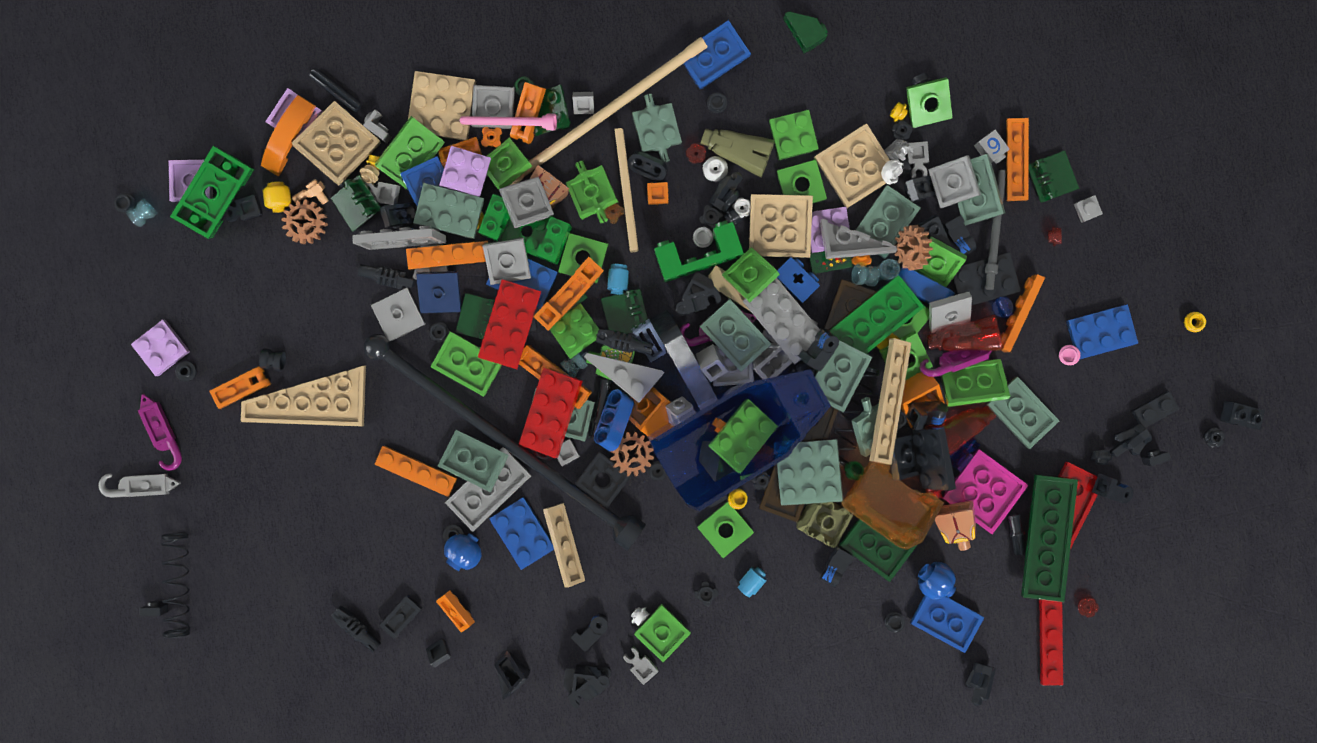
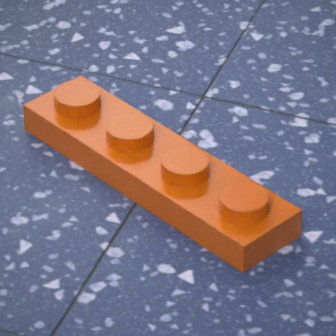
(1017, 159)
(445, 255)
(1023, 306)
(534, 363)
(416, 471)

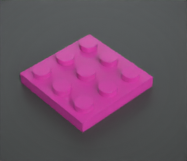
(990, 488)

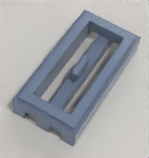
(642, 328)

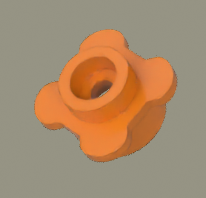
(495, 142)
(862, 260)

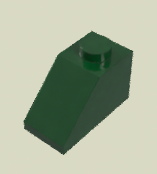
(806, 30)

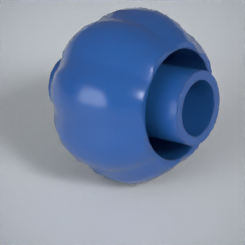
(462, 551)
(936, 580)

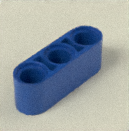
(923, 287)
(613, 420)

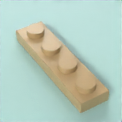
(564, 545)

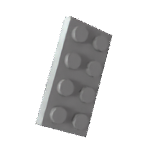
(403, 238)
(783, 319)
(475, 504)

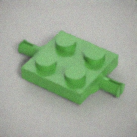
(591, 192)

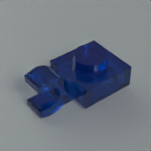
(963, 454)

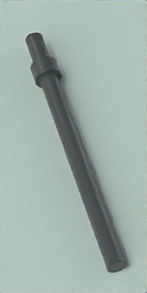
(992, 268)

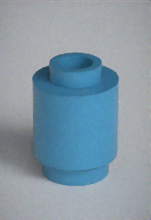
(618, 279)
(752, 581)

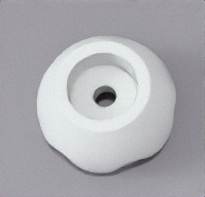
(891, 171)
(710, 173)

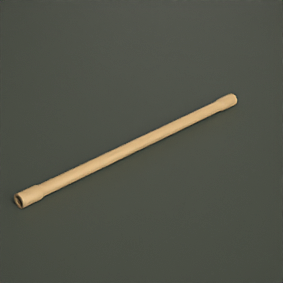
(689, 52)

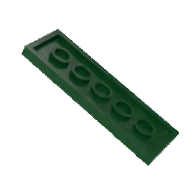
(1049, 538)

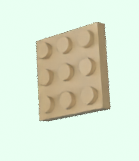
(441, 102)
(336, 143)
(854, 165)
(781, 225)

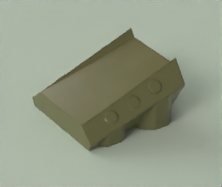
(824, 522)

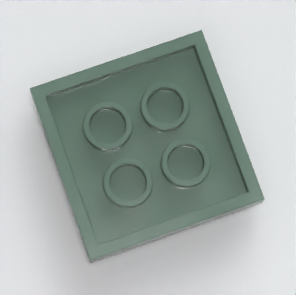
(811, 474)

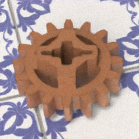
(304, 230)
(913, 247)
(624, 466)

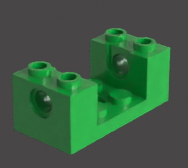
(226, 176)
(547, 238)
(726, 243)

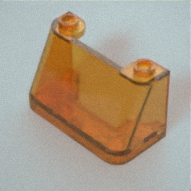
(892, 506)

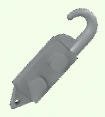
(139, 485)

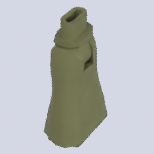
(742, 149)

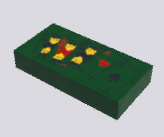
(820, 264)

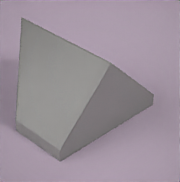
(771, 362)

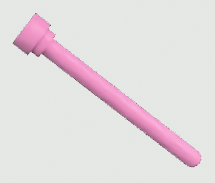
(548, 121)

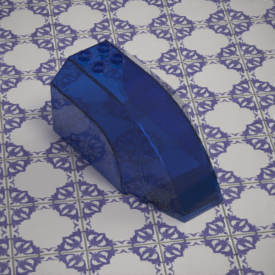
(789, 400)

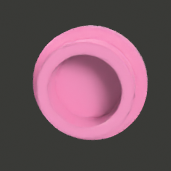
(1069, 355)

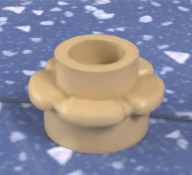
(369, 174)

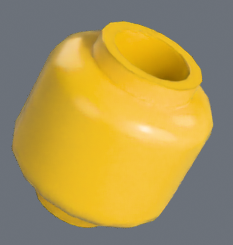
(277, 196)

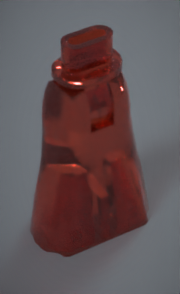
(973, 335)
(965, 426)

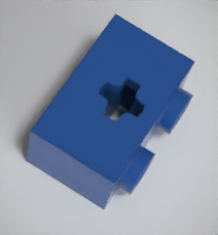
(802, 290)

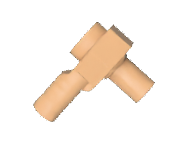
(313, 189)

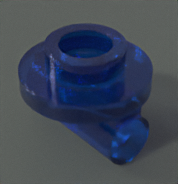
(1002, 307)

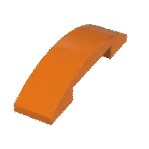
(285, 133)
(569, 294)

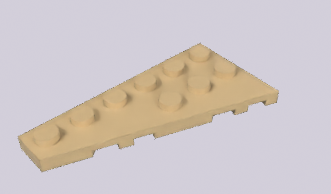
(324, 401)

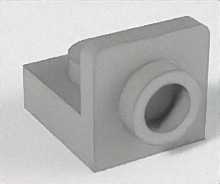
(379, 130)
(678, 408)

